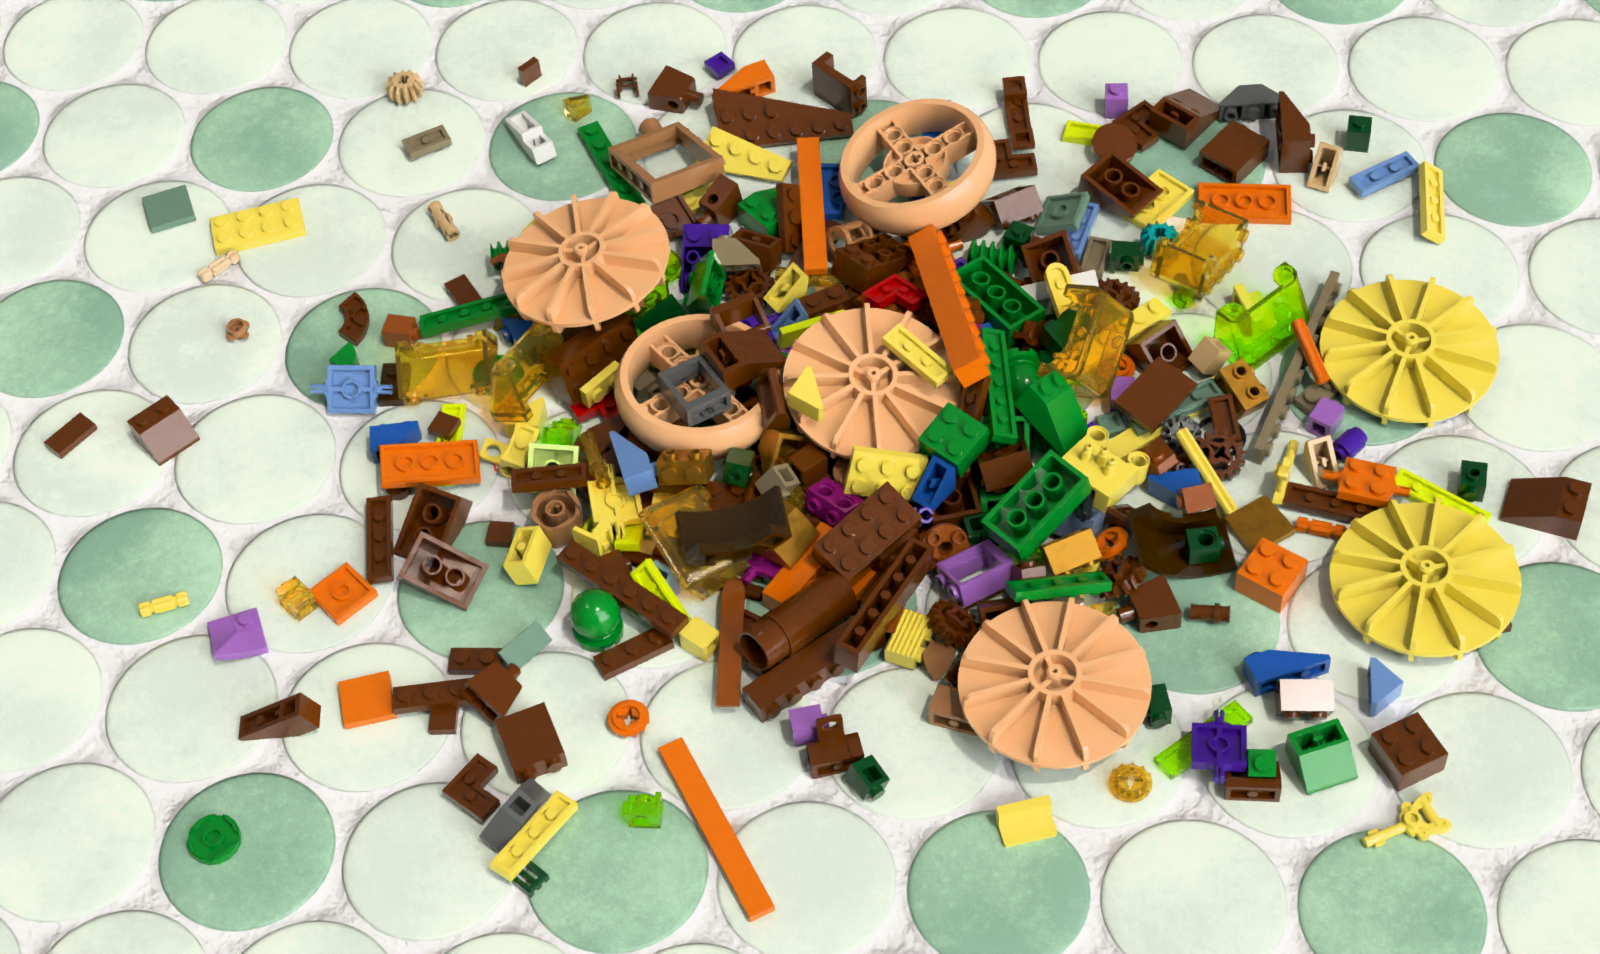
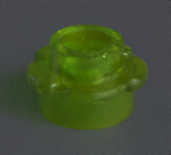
(1182, 302)

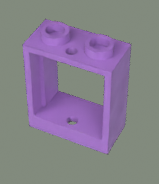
(970, 561)

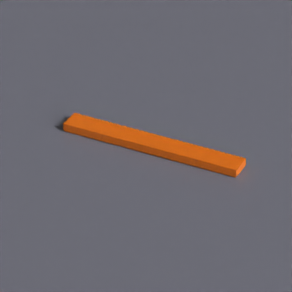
(812, 206)
(716, 829)

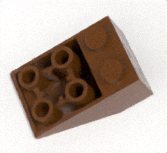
(1183, 116)
(870, 261)
(740, 355)

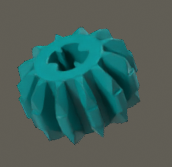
(1152, 233)

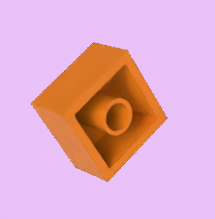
(1271, 575)

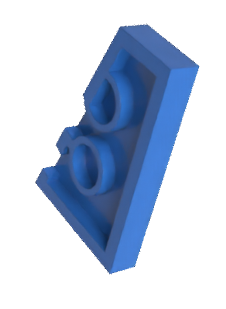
(832, 198)

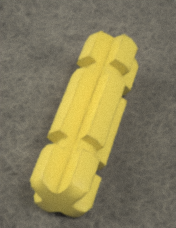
(163, 604)

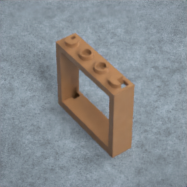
(624, 155)

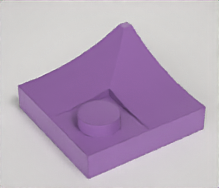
(238, 636)

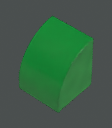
(345, 356)

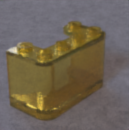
(1202, 250)
(1094, 342)

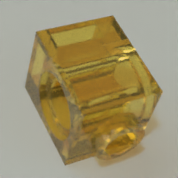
(296, 598)

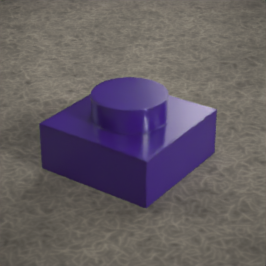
(719, 65)

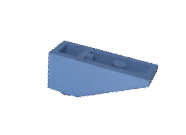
(635, 465)

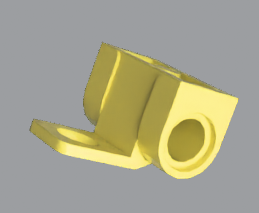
(516, 453)

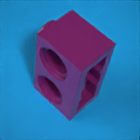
(829, 502)

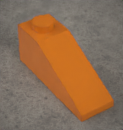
(752, 80)

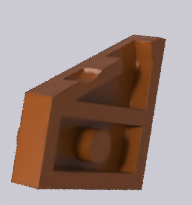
(1160, 456)

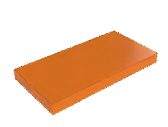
(1251, 201)
(429, 463)

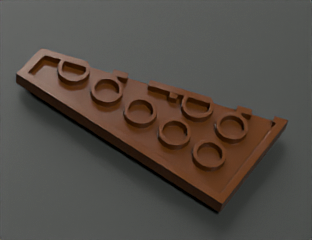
(777, 122)

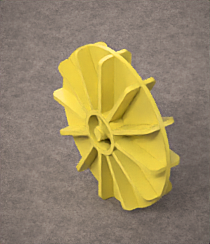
(1409, 351)
(1425, 579)

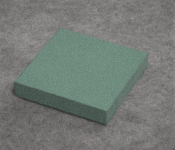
(169, 208)
(1062, 213)

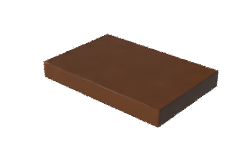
(1155, 395)

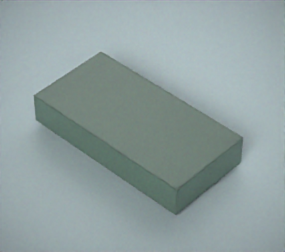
(525, 645)

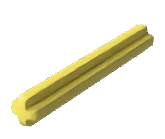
(1205, 470)

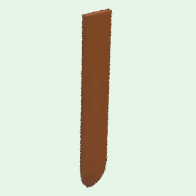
(729, 650)

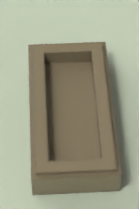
(1096, 255)

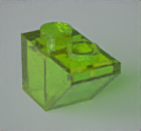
(561, 432)

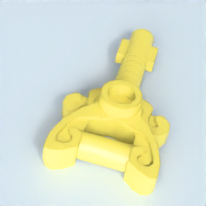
(1283, 471)
(1411, 823)

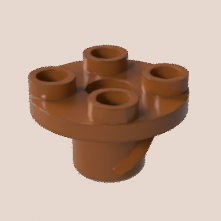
(947, 541)

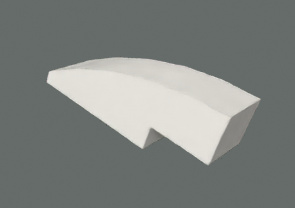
(531, 137)

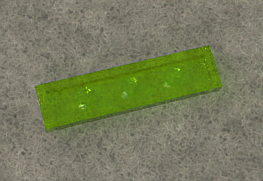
(1177, 757)

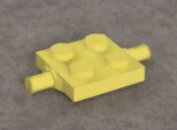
(614, 504)

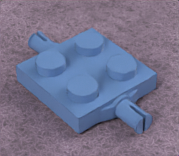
(351, 389)

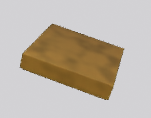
(1259, 520)

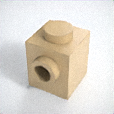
(1209, 356)

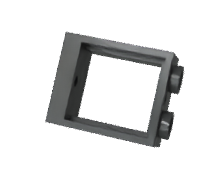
(695, 410)

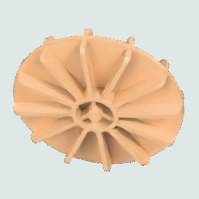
(586, 262)
(863, 385)
(1054, 684)

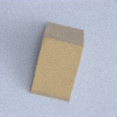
(1325, 167)
(1317, 457)

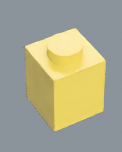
(699, 639)

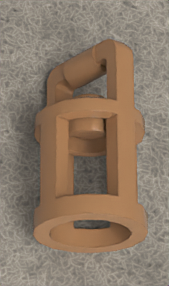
(851, 232)

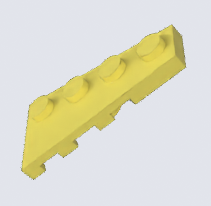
(746, 158)

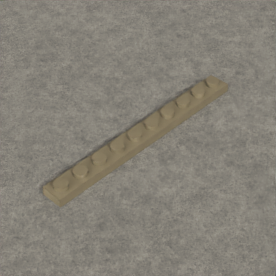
(1295, 372)

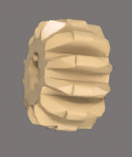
(404, 87)

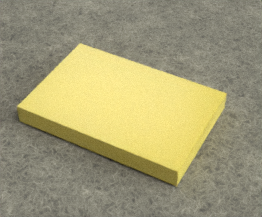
(1174, 196)

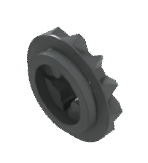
(1172, 426)

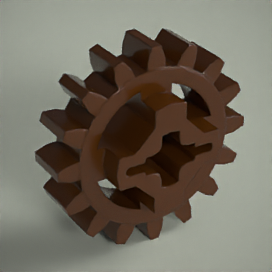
(748, 281)
(1121, 292)
(1226, 444)
(1124, 575)
(952, 623)

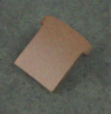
(938, 658)

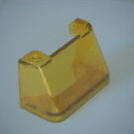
(445, 367)
(521, 374)
(662, 527)

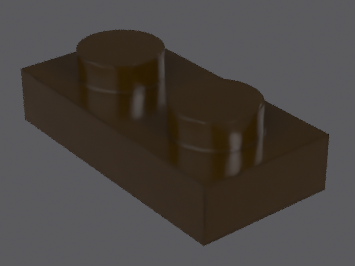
(389, 377)

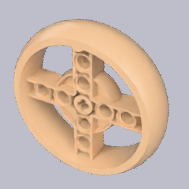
(917, 166)
(653, 419)

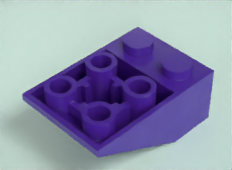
(696, 243)

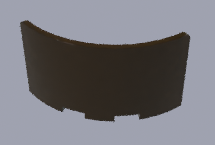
(734, 530)
(1161, 542)

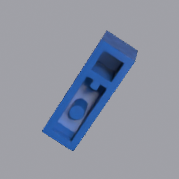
(1267, 667)

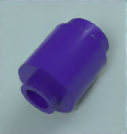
(1349, 443)

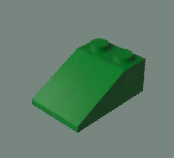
(760, 212)
(706, 285)
(1054, 411)

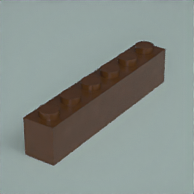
(883, 605)
(797, 675)

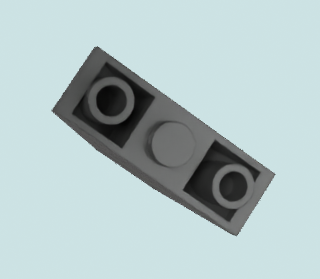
(1249, 103)
(514, 814)

